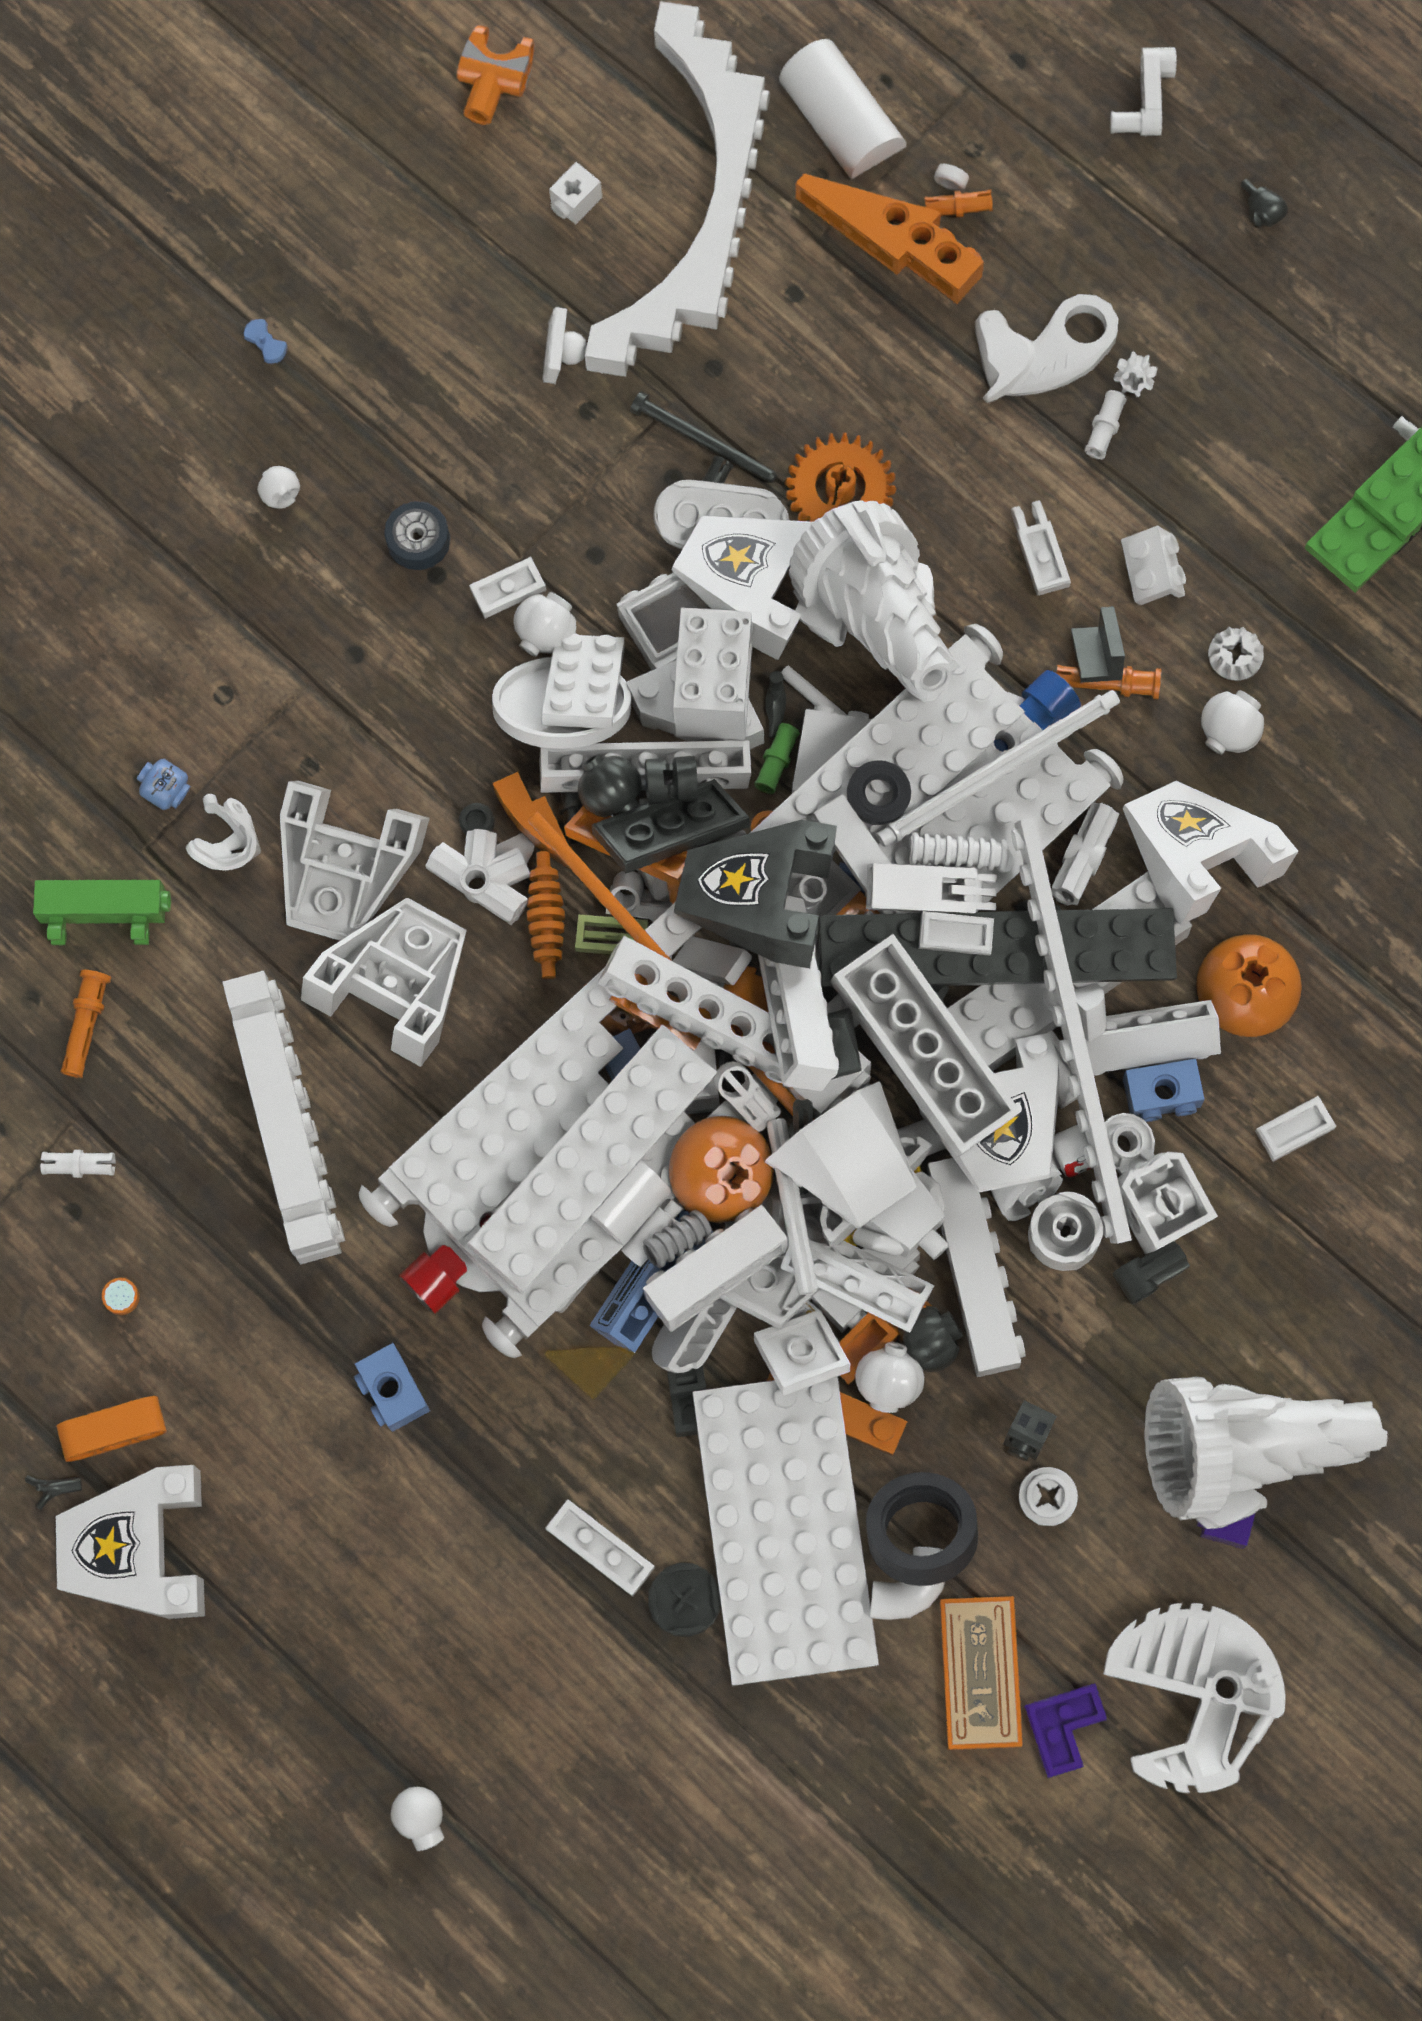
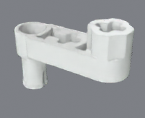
(1154, 65)

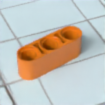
(111, 1428)

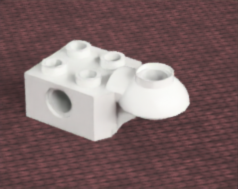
(1156, 1190)

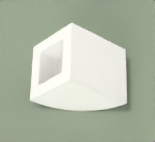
(1092, 1010)

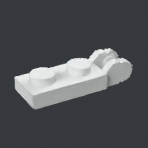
(1041, 551)

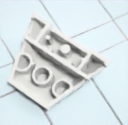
(850, 1157)

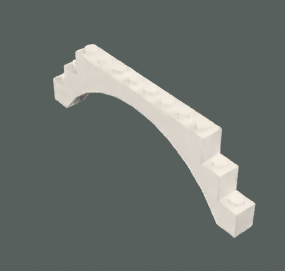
(697, 284)

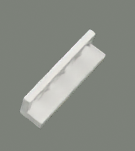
(860, 1285)

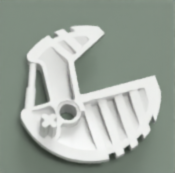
(1188, 1655)

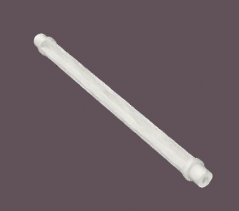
(1001, 766)

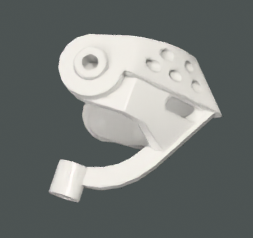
(219, 855)

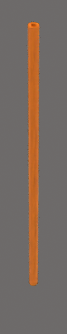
(632, 927)

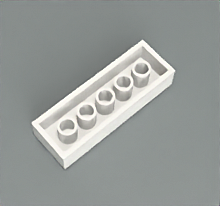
(924, 1046)

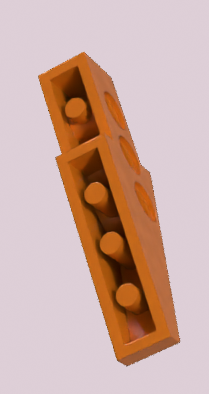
(866, 220)

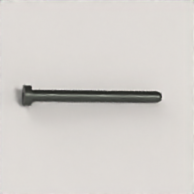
(642, 405)

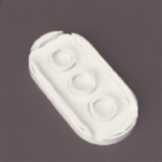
(686, 501)

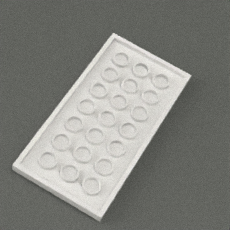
(784, 1531)

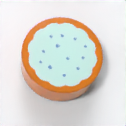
(120, 1296)

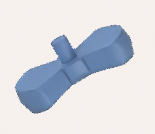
(272, 349)

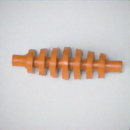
(545, 915)

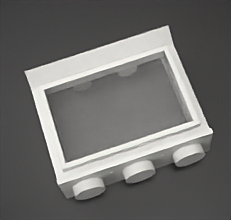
(654, 617)

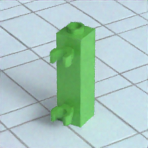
(100, 902)

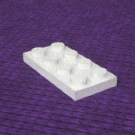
(584, 682)

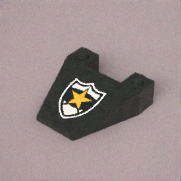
(744, 883)

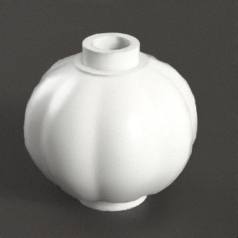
(543, 623)
(1232, 722)
(889, 1378)

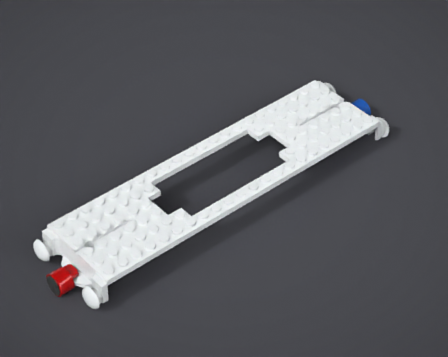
(535, 1095)

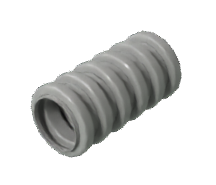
(677, 1238)

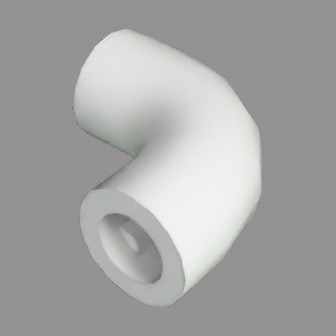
(901, 1599)

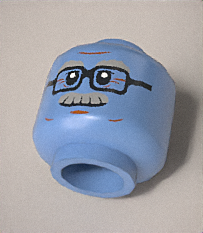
(163, 784)

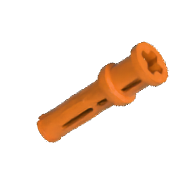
(1132, 681)
(87, 1008)

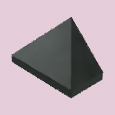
(844, 1042)

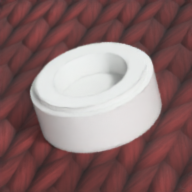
(951, 177)

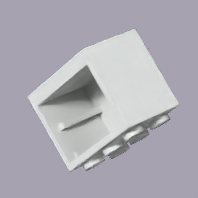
(713, 673)

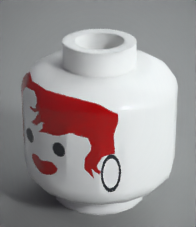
(1069, 1151)

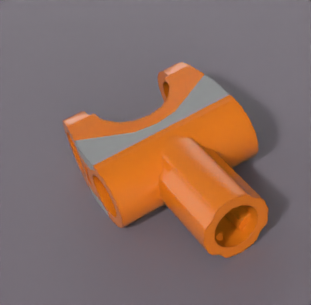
(492, 74)

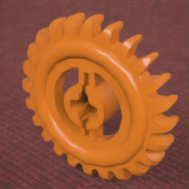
(842, 460)

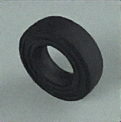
(879, 771)

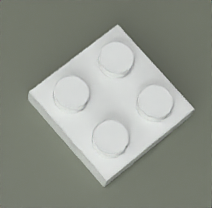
(802, 1352)

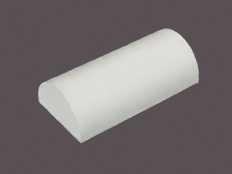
(840, 107)

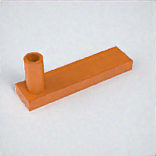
(668, 870)

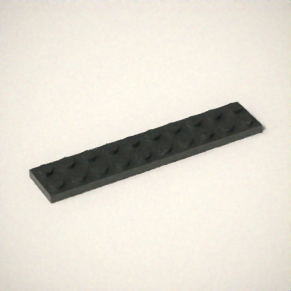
(1097, 945)

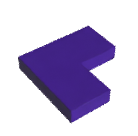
(1053, 1724)

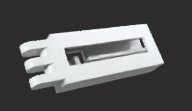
(920, 888)

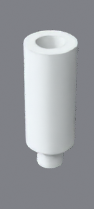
(655, 1223)

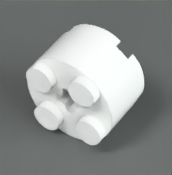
(1084, 1236)

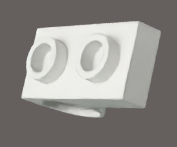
(641, 903)

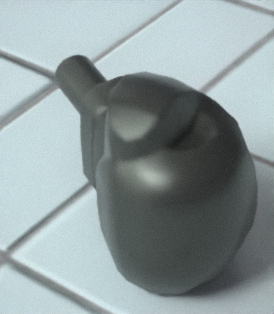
(1265, 205)

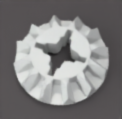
(1222, 659)
(1049, 1479)

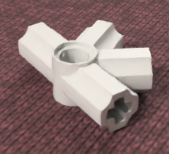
(480, 862)

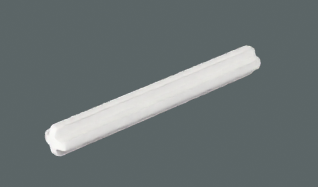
(793, 1216)

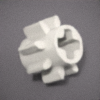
(1135, 374)

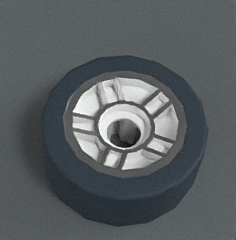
(424, 520)

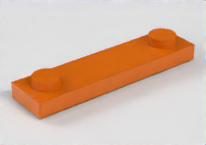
(869, 1425)

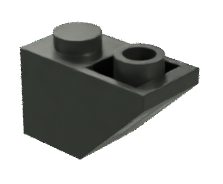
(1029, 1431)

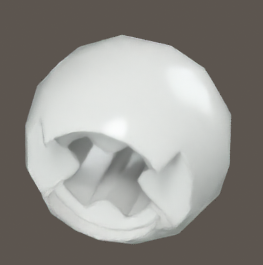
(278, 487)

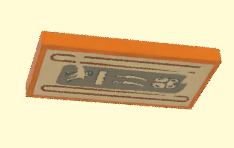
(981, 1673)

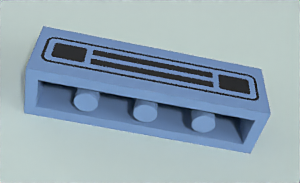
(626, 1313)

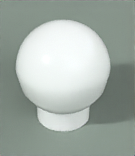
(417, 1817)

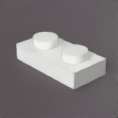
(507, 587)

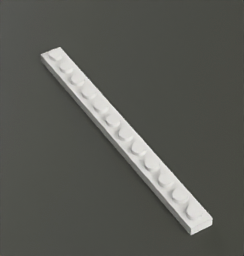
(1067, 1015)

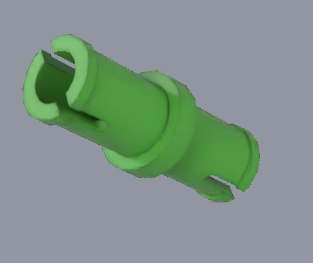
(776, 758)

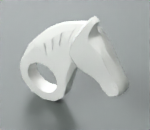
(1053, 360)

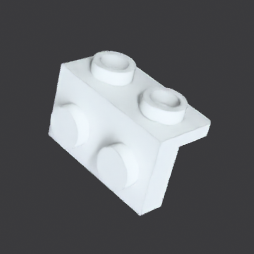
(1153, 565)

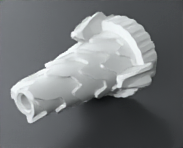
(864, 577)
(1224, 1442)

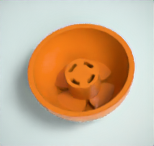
(1250, 1003)
(703, 1168)

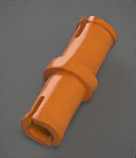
(961, 203)

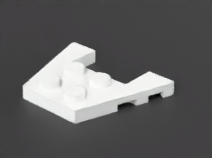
(769, 1293)

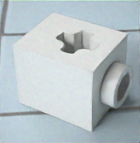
(575, 193)

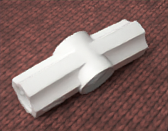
(1084, 854)

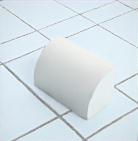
(631, 1203)

